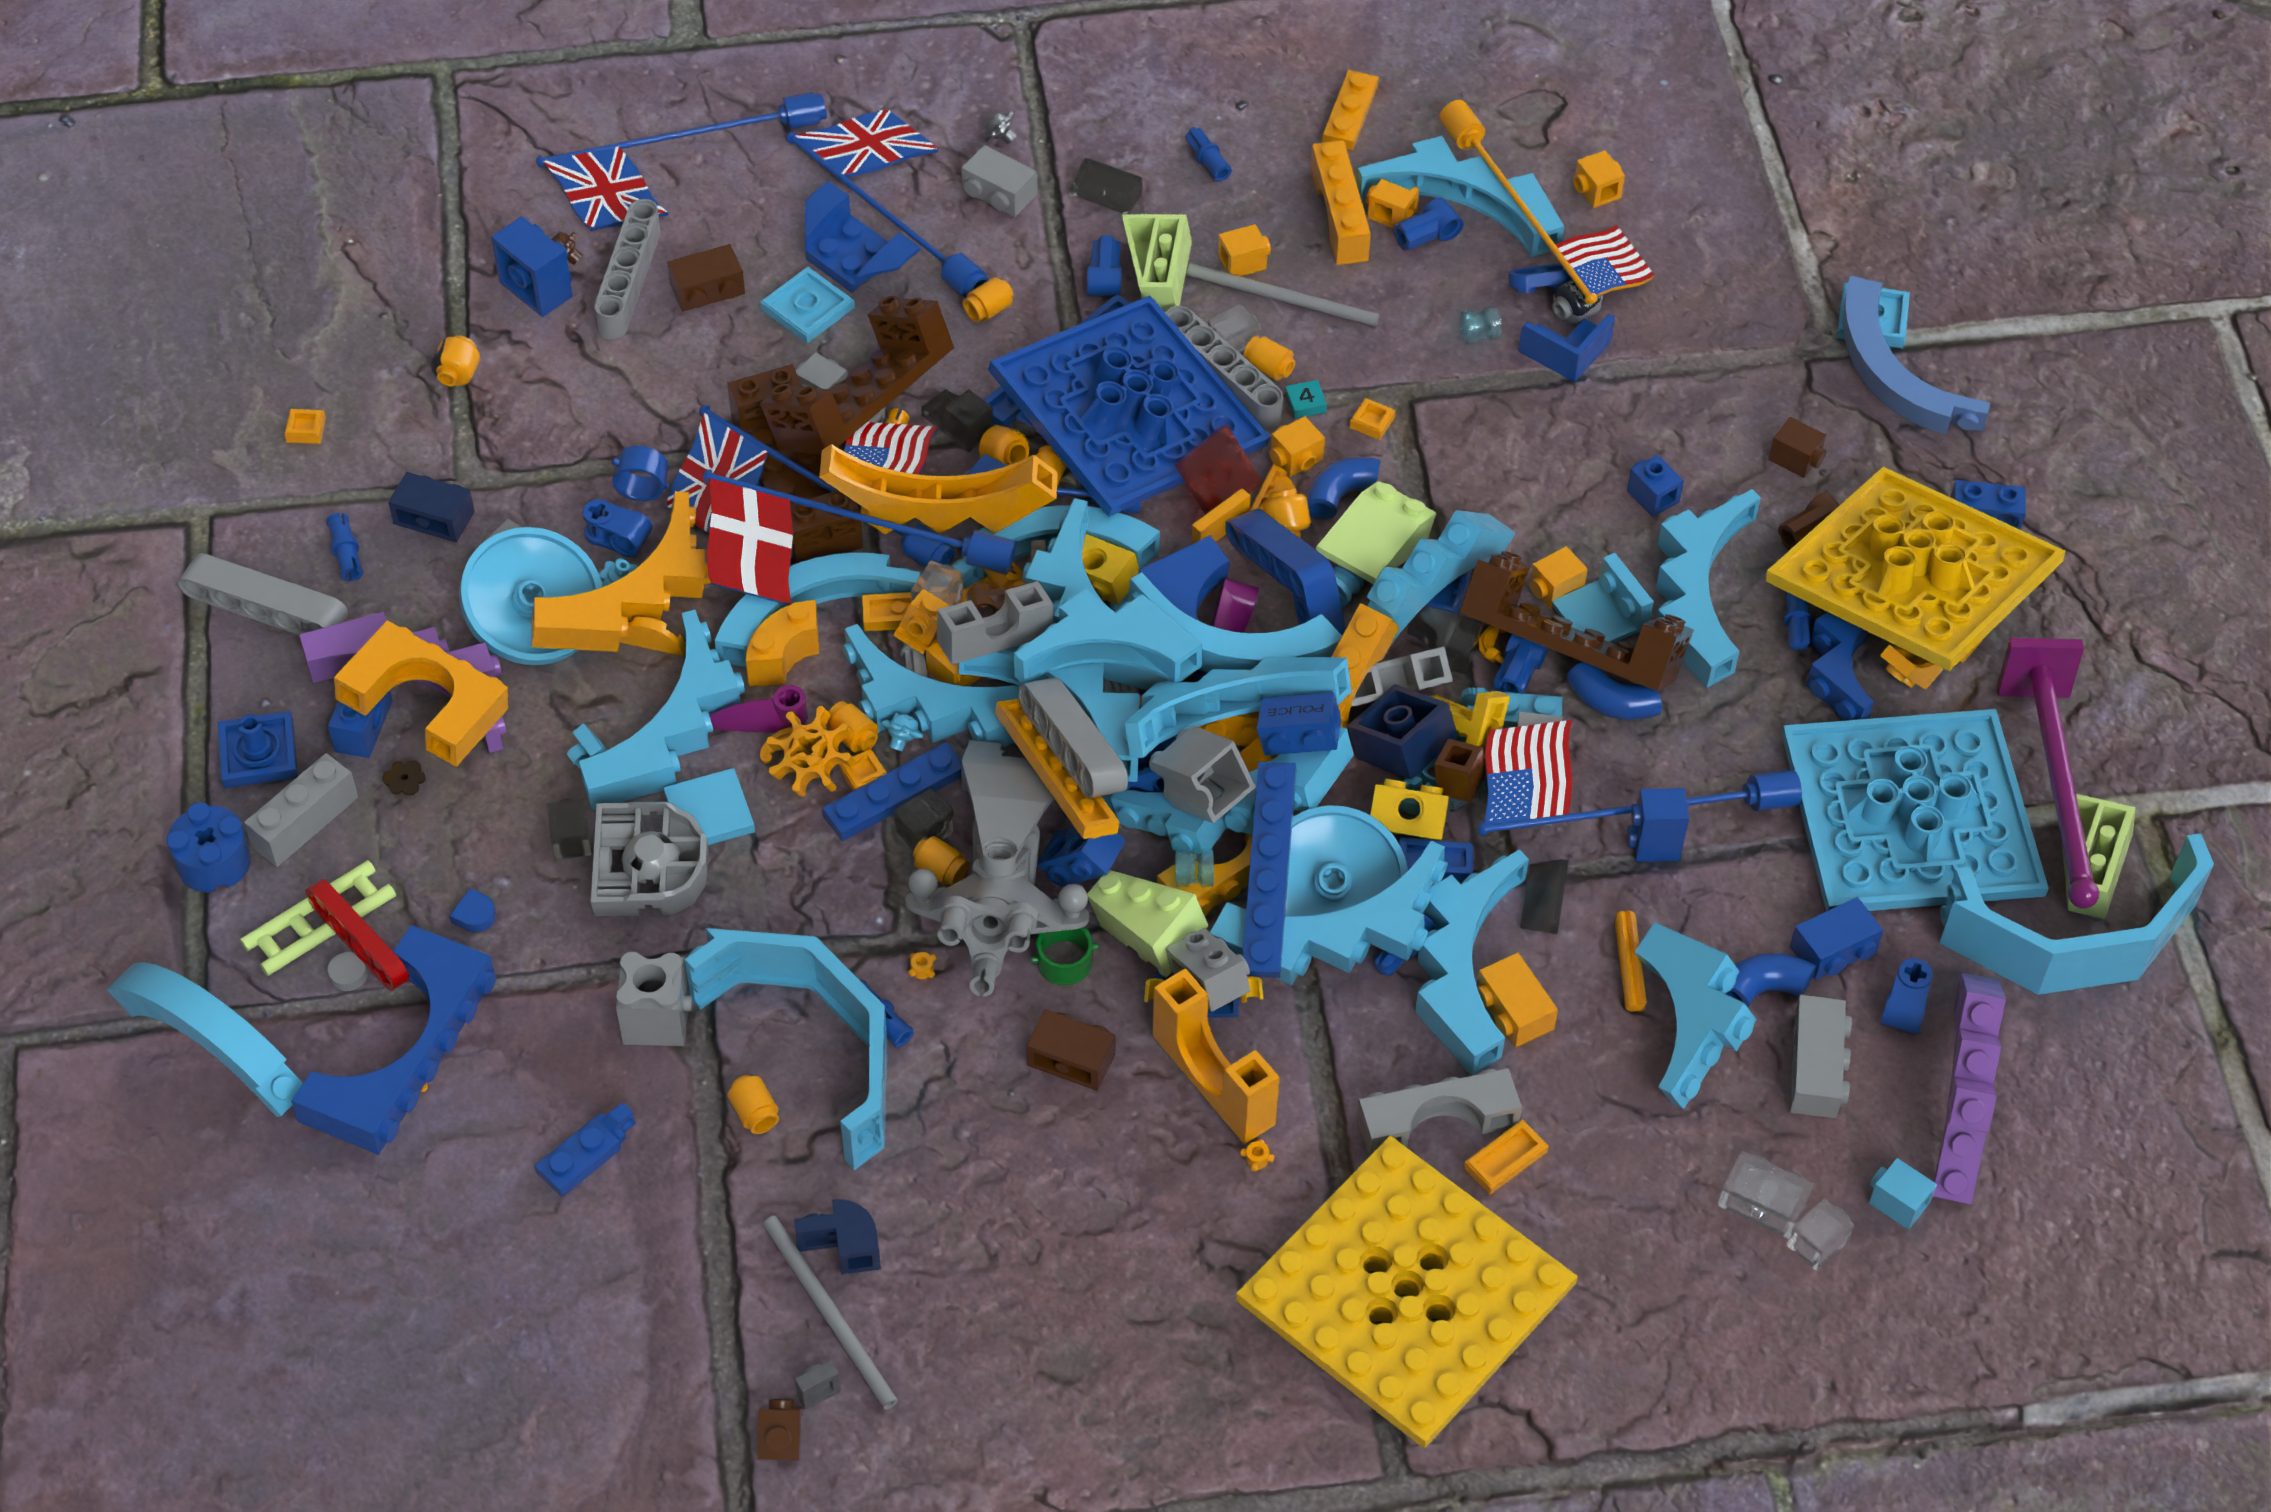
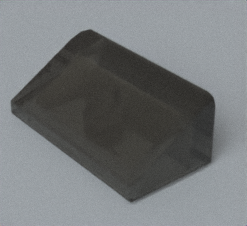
(1107, 186)
(1544, 896)

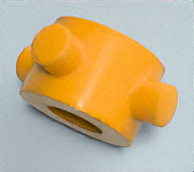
(922, 965)
(1257, 1155)

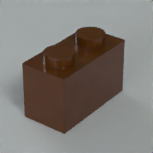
(706, 277)
(1071, 1049)

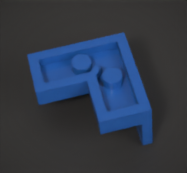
(1567, 355)

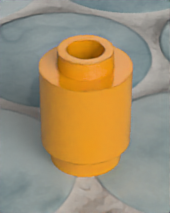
(988, 300)
(1270, 357)
(863, 728)
(941, 859)
(753, 1104)

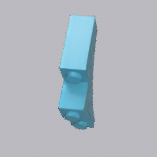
(1094, 633)
(1704, 1013)

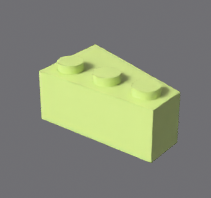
(1159, 254)
(2107, 838)
(1145, 915)

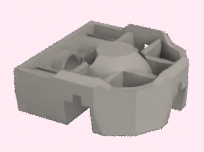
(622, 828)

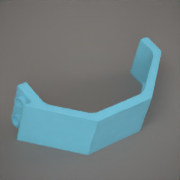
(2074, 962)
(804, 963)

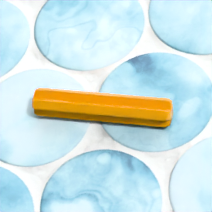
(1630, 964)

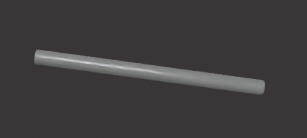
(1283, 294)
(830, 1313)

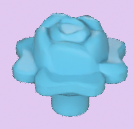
(615, 571)
(902, 729)

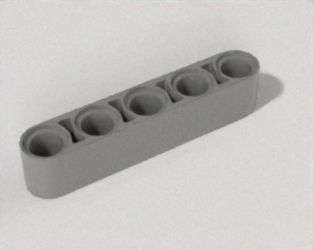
(627, 269)
(1248, 384)
(259, 596)
(1073, 737)

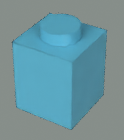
(1901, 1193)

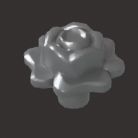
(999, 126)

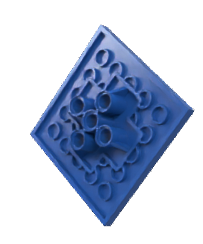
(1123, 402)

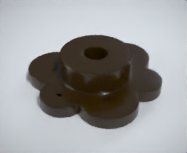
(404, 778)

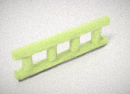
(309, 937)

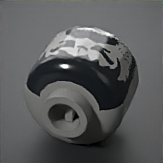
(1570, 304)

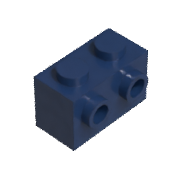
(431, 506)

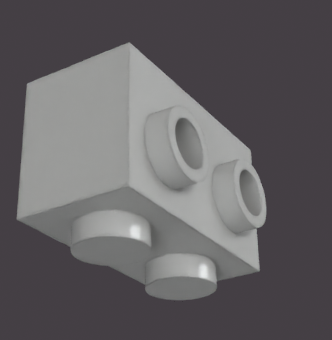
(1212, 966)

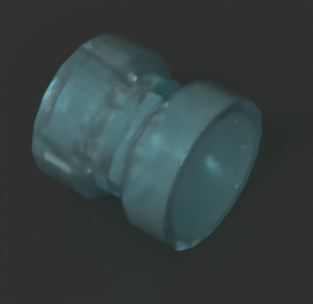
(1480, 324)
(1186, 868)

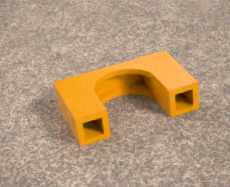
(400, 656)
(1239, 1092)

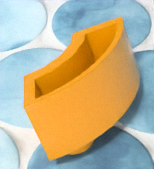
(781, 643)

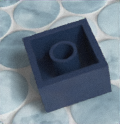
(1402, 731)

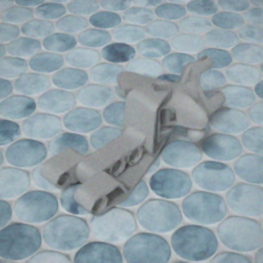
(999, 901)

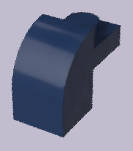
(849, 1229)

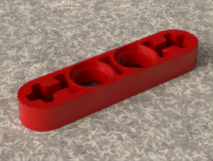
(357, 934)

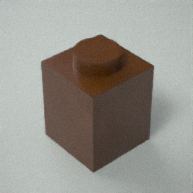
(1798, 447)
(1459, 770)

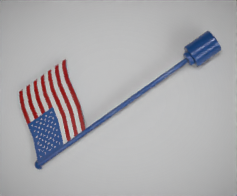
(906, 450)
(1533, 781)

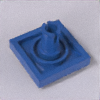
(257, 749)

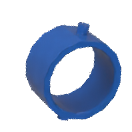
(639, 487)

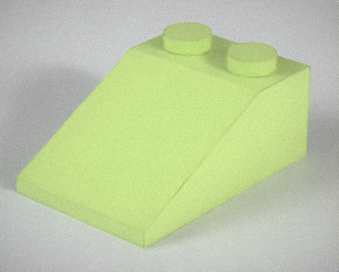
(1377, 531)

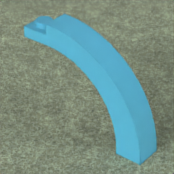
(1044, 525)
(813, 579)
(1244, 650)
(182, 1004)

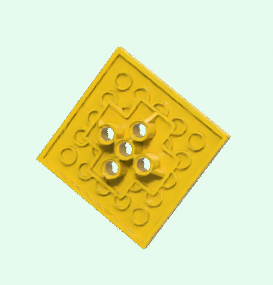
(1915, 567)
(1399, 1220)

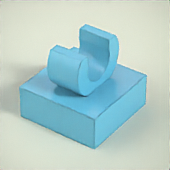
(589, 745)

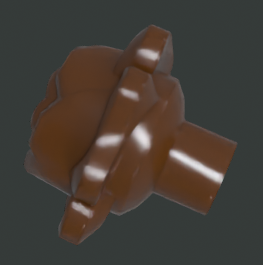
(569, 244)

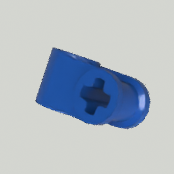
(618, 530)
(1908, 996)

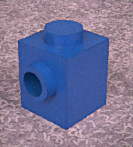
(1654, 485)

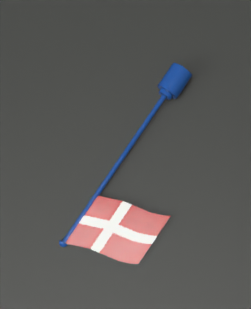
(754, 538)

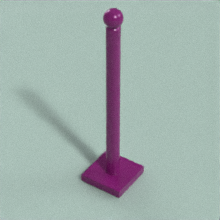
(2048, 672)

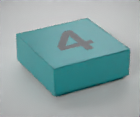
(1305, 399)

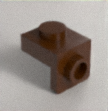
(779, 1430)

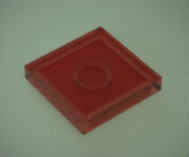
(1217, 469)

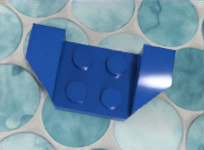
(845, 245)

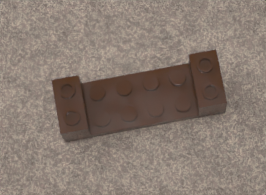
(910, 342)
(814, 530)
(1494, 600)

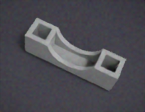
(1483, 1100)

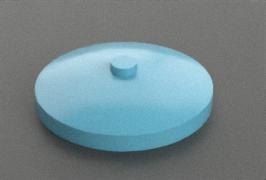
(505, 578)
(1339, 860)

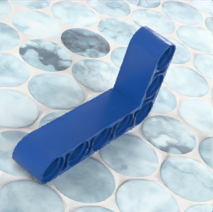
(1290, 563)

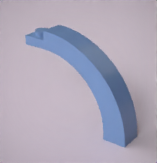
(1890, 379)

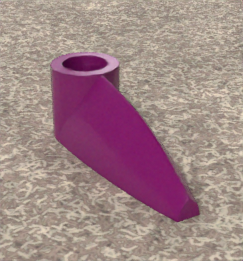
(1234, 606)
(763, 714)

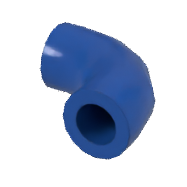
(1338, 480)
(1613, 698)
(1771, 973)

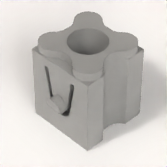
(1192, 764)
(653, 1000)

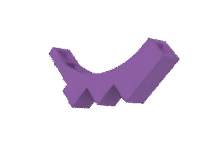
(333, 647)
(1972, 1090)

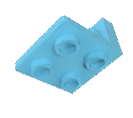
(1609, 605)

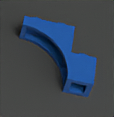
(1832, 674)

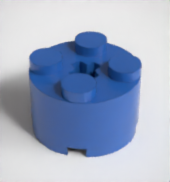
(209, 847)

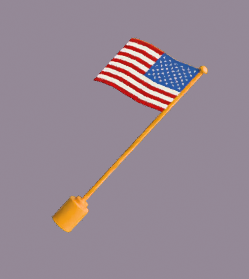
(1594, 260)

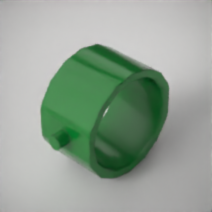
(1068, 973)

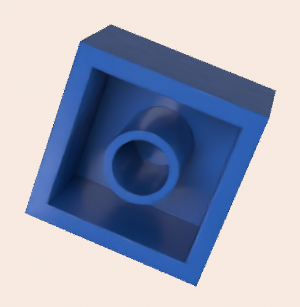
(532, 266)

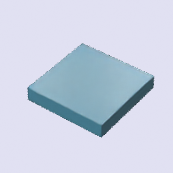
(807, 305)
(1892, 315)
(715, 804)

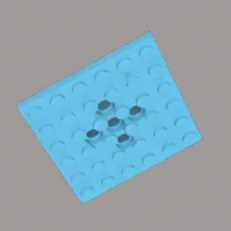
(1909, 803)

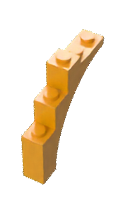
(941, 502)
(601, 616)

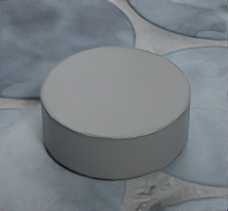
(347, 971)

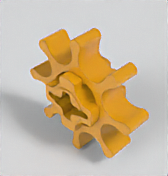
(797, 751)

